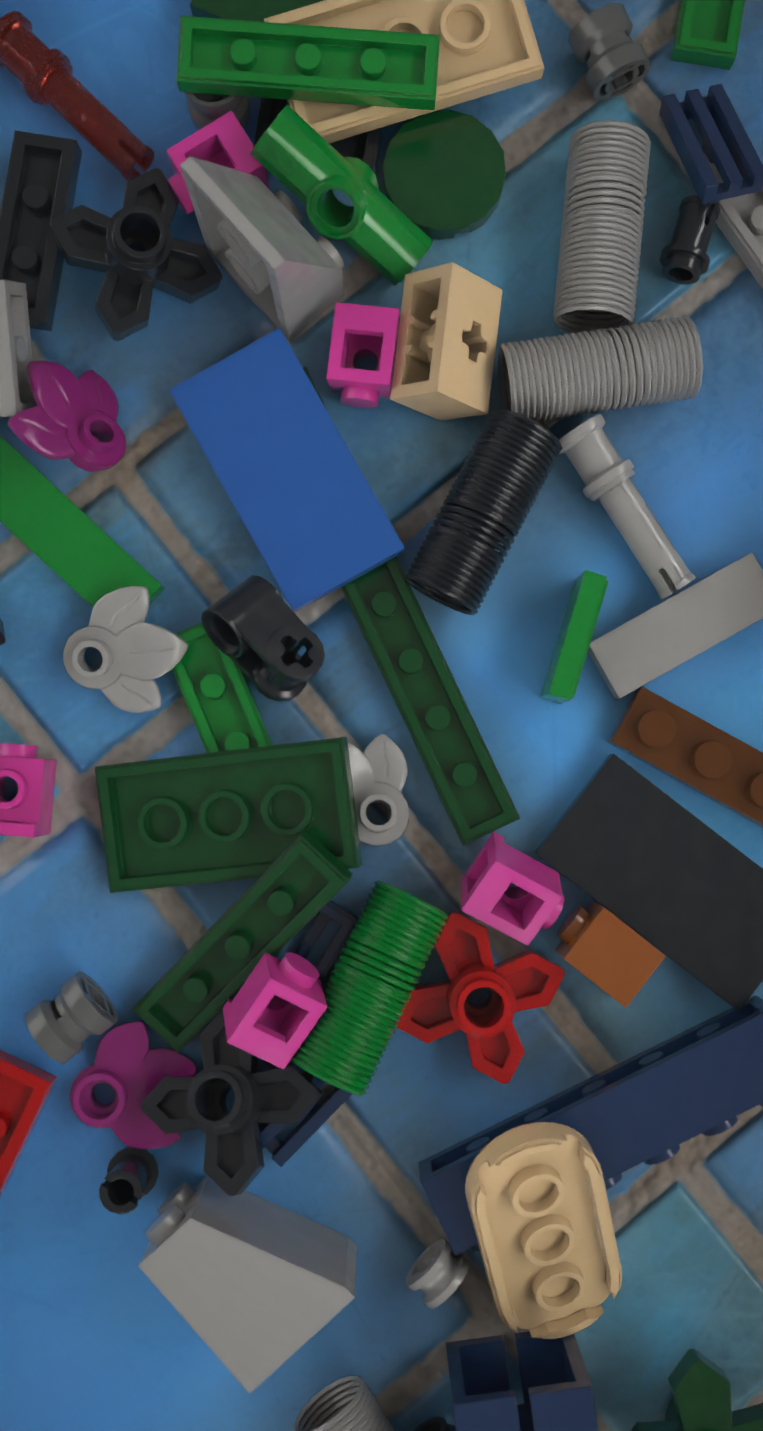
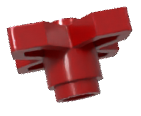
(513, 985)

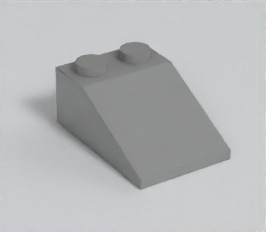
(264, 245)

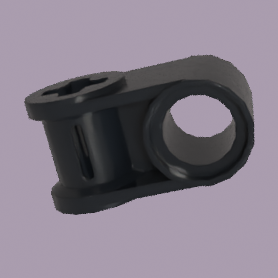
(263, 634)

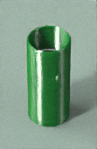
(371, 992)

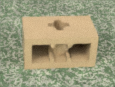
(446, 342)

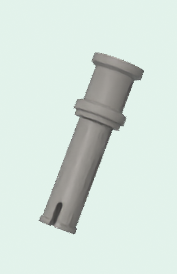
(610, 481)

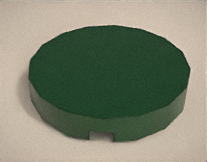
(445, 173)

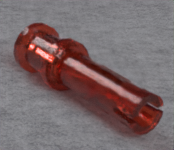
(49, 80)

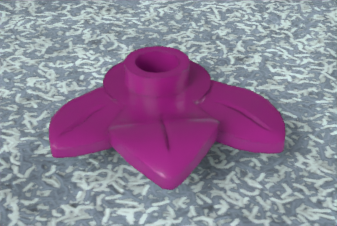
(69, 417)
(133, 1073)

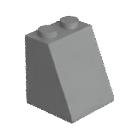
(248, 1275)

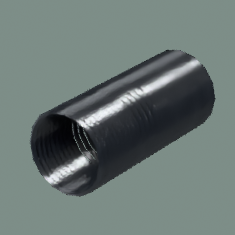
(488, 502)

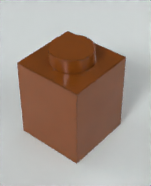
(607, 951)

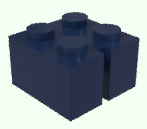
(552, 1382)

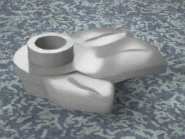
(130, 650)
(379, 777)

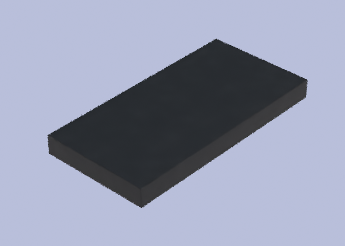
(664, 877)

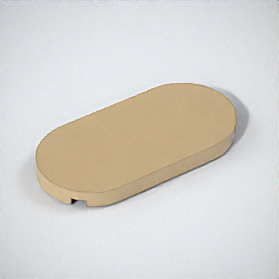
(544, 1229)

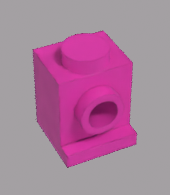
(220, 143)
(356, 334)
(32, 807)
(511, 910)
(275, 1025)

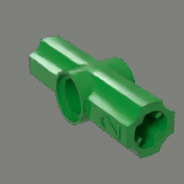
(314, 168)

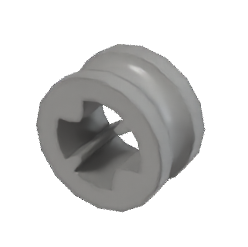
(437, 1273)

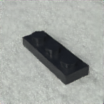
(36, 190)

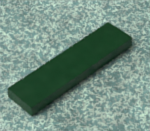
(228, 952)

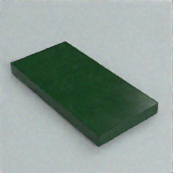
(224, 812)

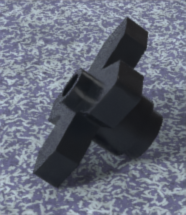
(135, 254)
(233, 1136)

